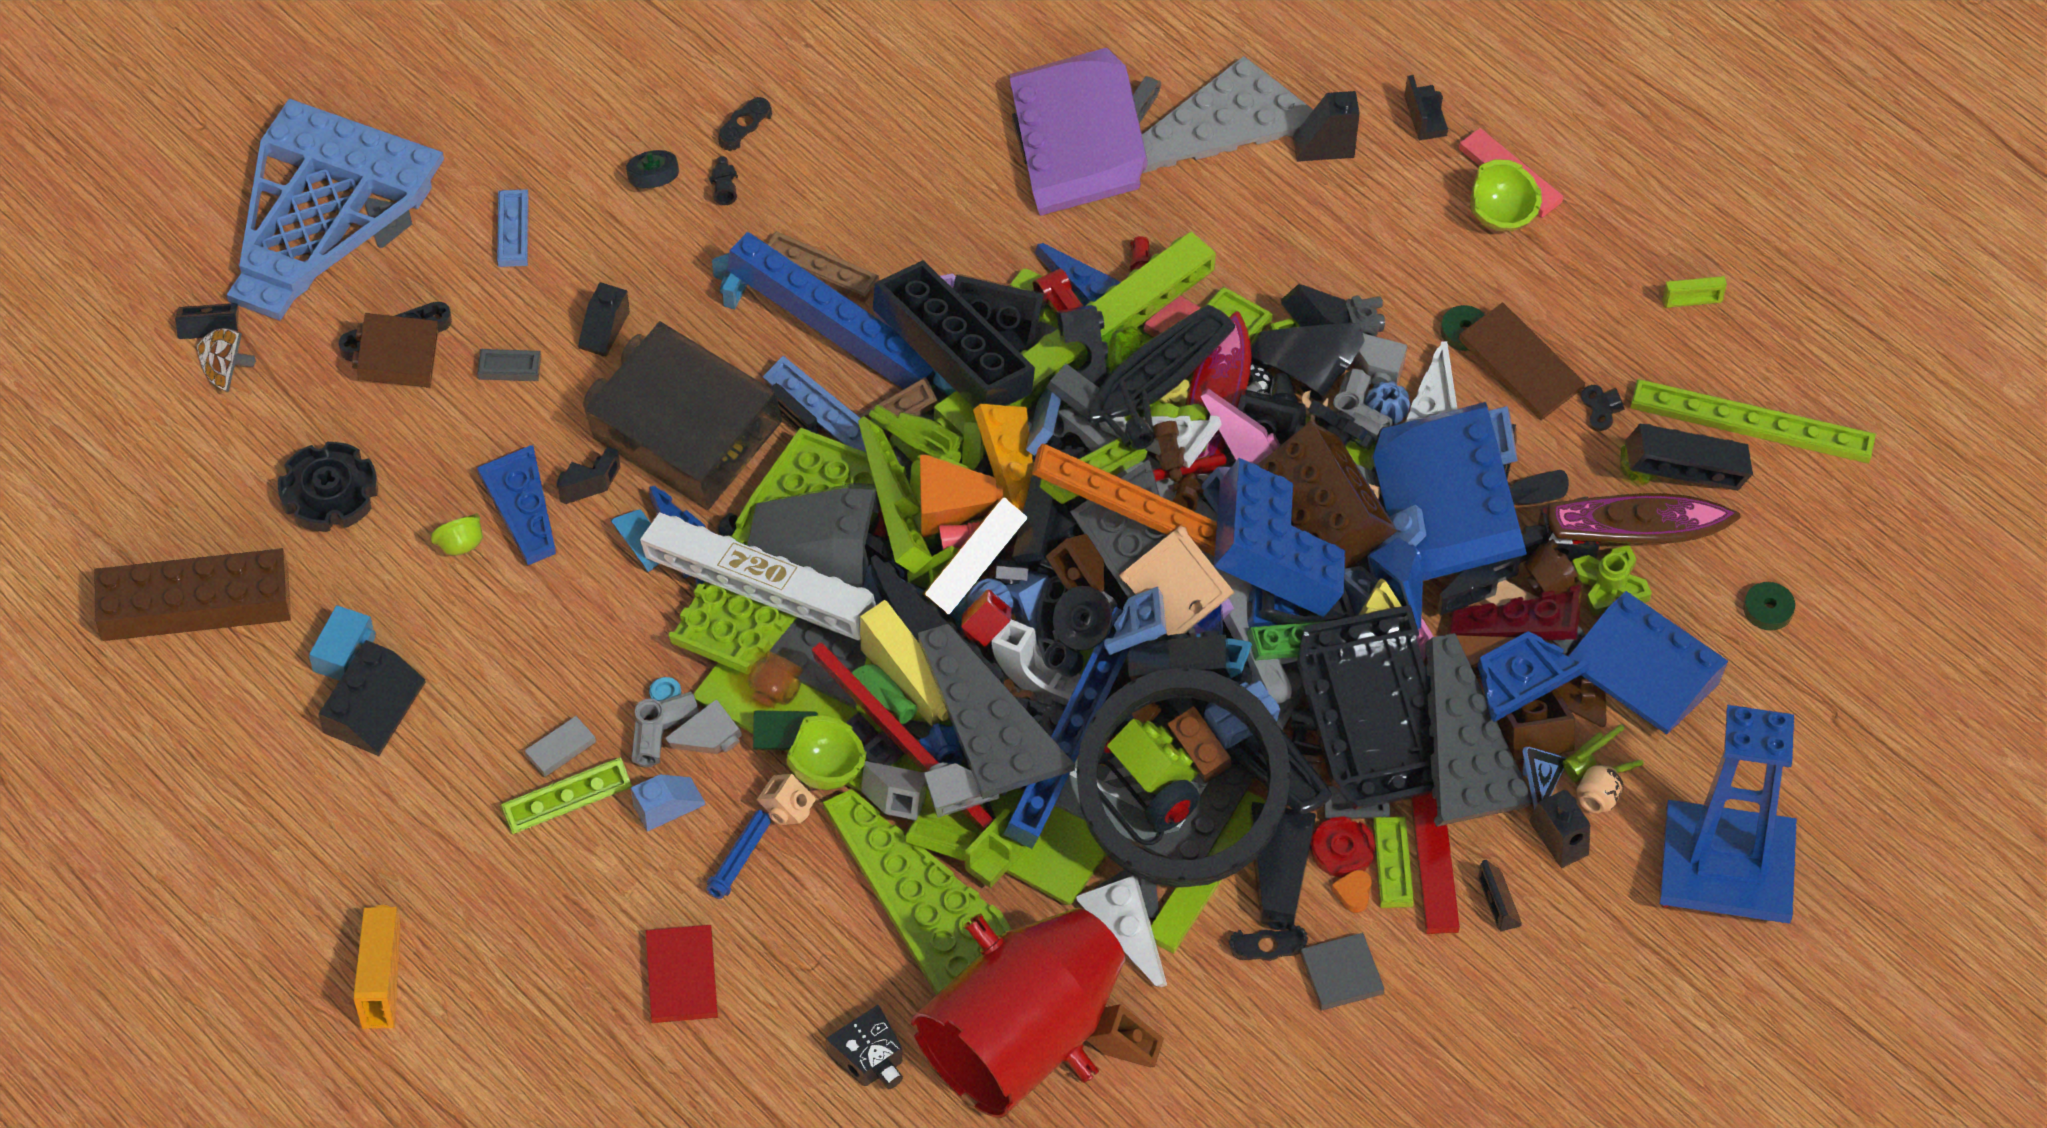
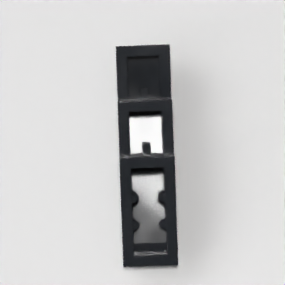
(1482, 581)

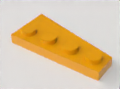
(1005, 440)

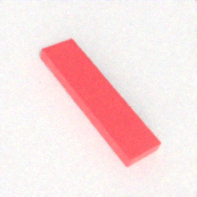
(1483, 148)

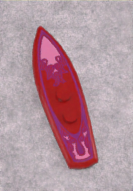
(1225, 374)

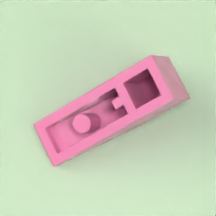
(1242, 434)

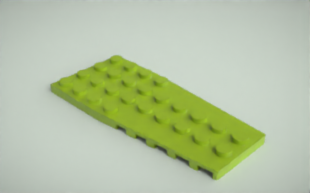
(736, 627)

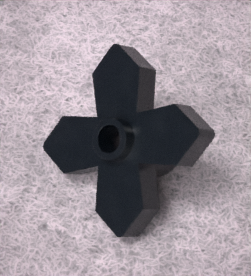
(1341, 425)

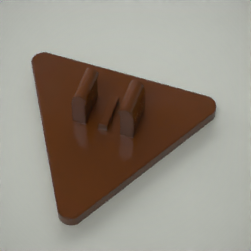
(1585, 700)

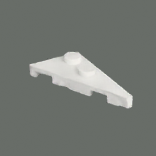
(1436, 389)
(1125, 914)

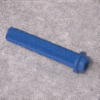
(720, 884)

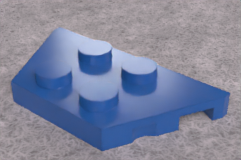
(1523, 672)

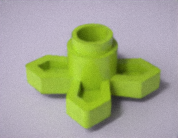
(1610, 578)

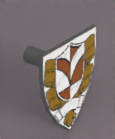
(220, 354)

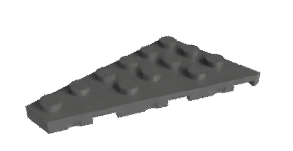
(1470, 758)

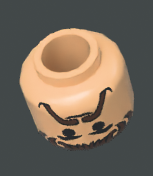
(1599, 789)

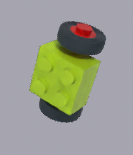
(1158, 768)

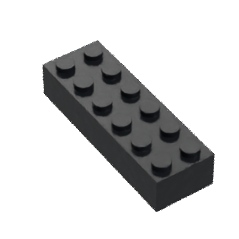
(953, 337)

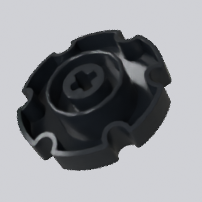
(328, 486)

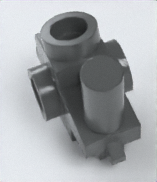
(1365, 314)

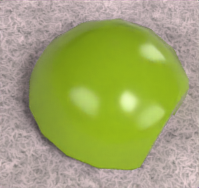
(1504, 195)
(826, 753)

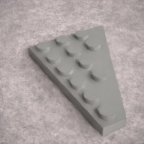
(1228, 112)

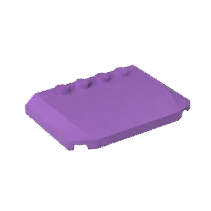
(1079, 130)

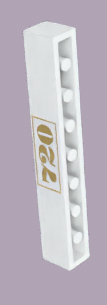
(757, 574)

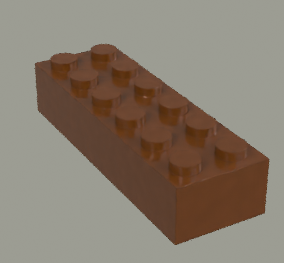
(192, 594)

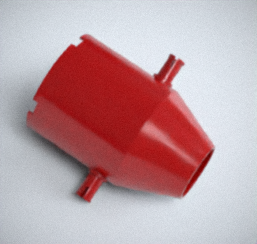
(1021, 1008)

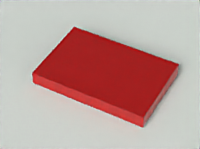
(681, 974)

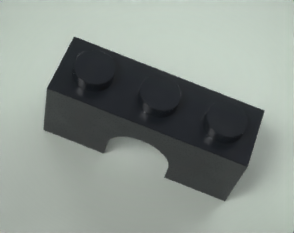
(1084, 325)

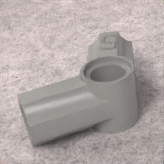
(1352, 401)
(649, 734)

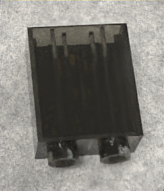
(682, 414)

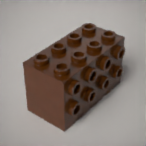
(1330, 493)

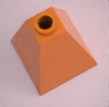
(953, 494)

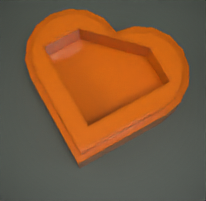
(1353, 890)

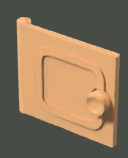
(1182, 577)

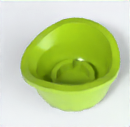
(458, 535)

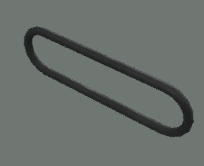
(1118, 815)

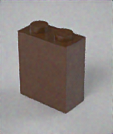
(396, 350)

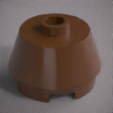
(1550, 570)

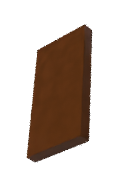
(1521, 361)

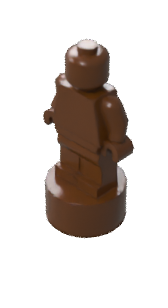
(1171, 455)
(1187, 492)

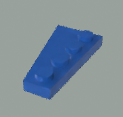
(520, 500)

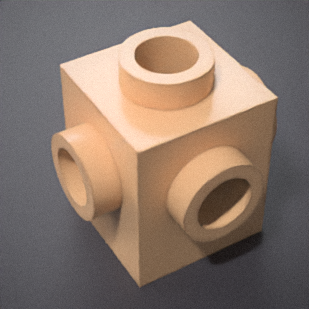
(786, 799)

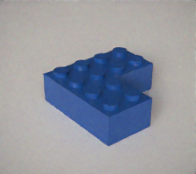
(1263, 546)

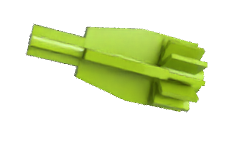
(918, 435)

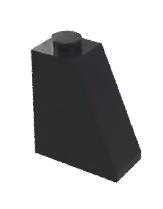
(1329, 129)

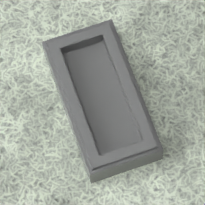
(560, 746)

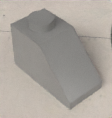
(1381, 359)
(707, 732)
(953, 788)

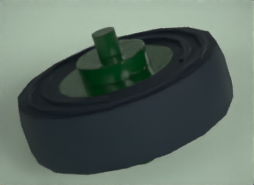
(652, 169)

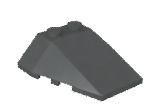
(819, 529)

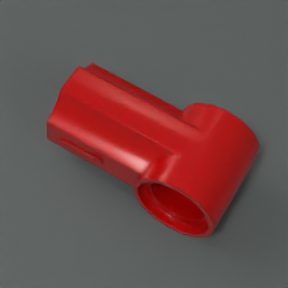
(1059, 290)

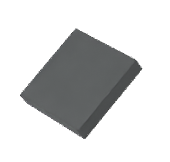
(1342, 971)

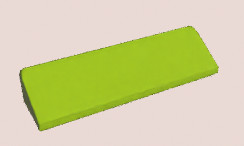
(565, 795)

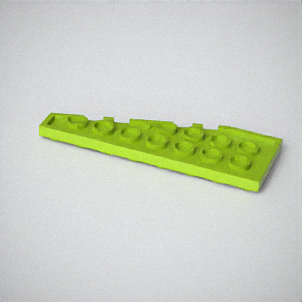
(914, 889)

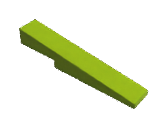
(895, 498)

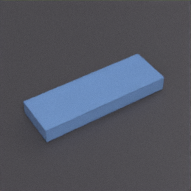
(513, 228)

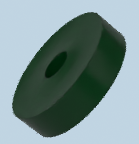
(1455, 319)
(1771, 594)

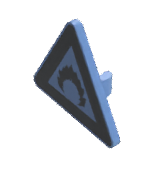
(1542, 772)

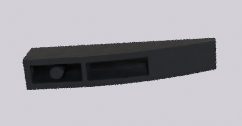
(913, 610)

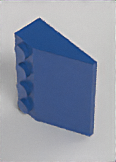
(1649, 662)

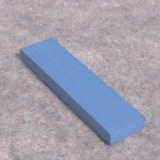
(1043, 420)

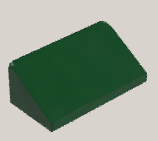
(777, 728)

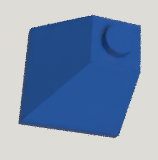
(1401, 569)

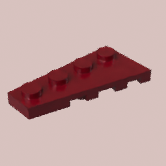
(1548, 617)

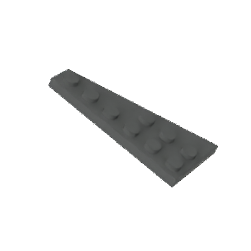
(1119, 537)
(994, 730)

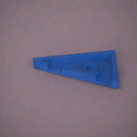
(1085, 281)

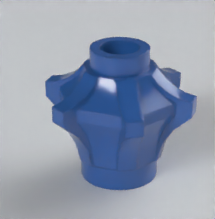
(943, 744)

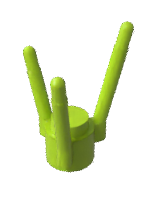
(1582, 759)

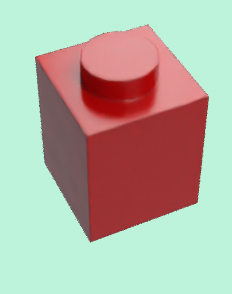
(985, 618)

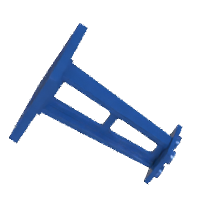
(1729, 856)

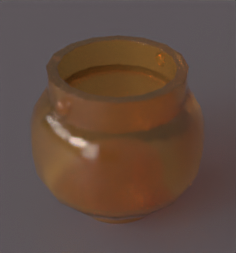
(774, 680)

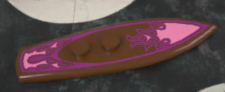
(1638, 518)

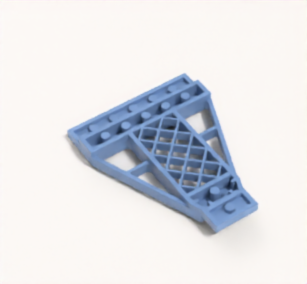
(322, 149)

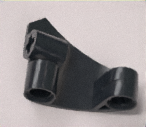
(1309, 353)
(1054, 653)

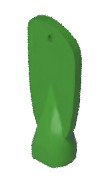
(886, 692)

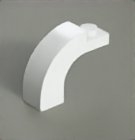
(1022, 662)

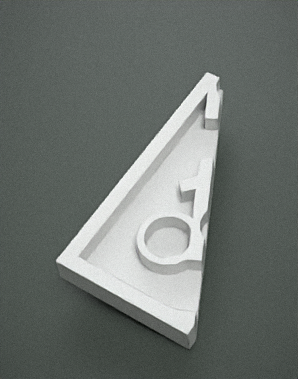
(1192, 434)

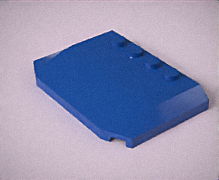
(1459, 481)

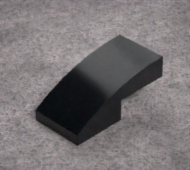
(878, 746)

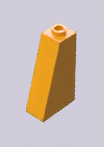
(378, 967)

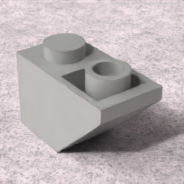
(894, 789)

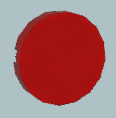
(1342, 846)

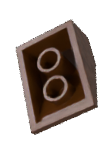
(1541, 725)

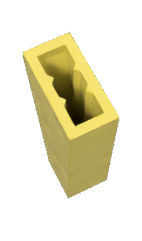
(900, 656)

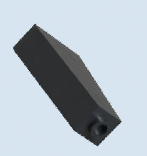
(1282, 867)

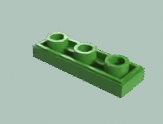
(1276, 640)

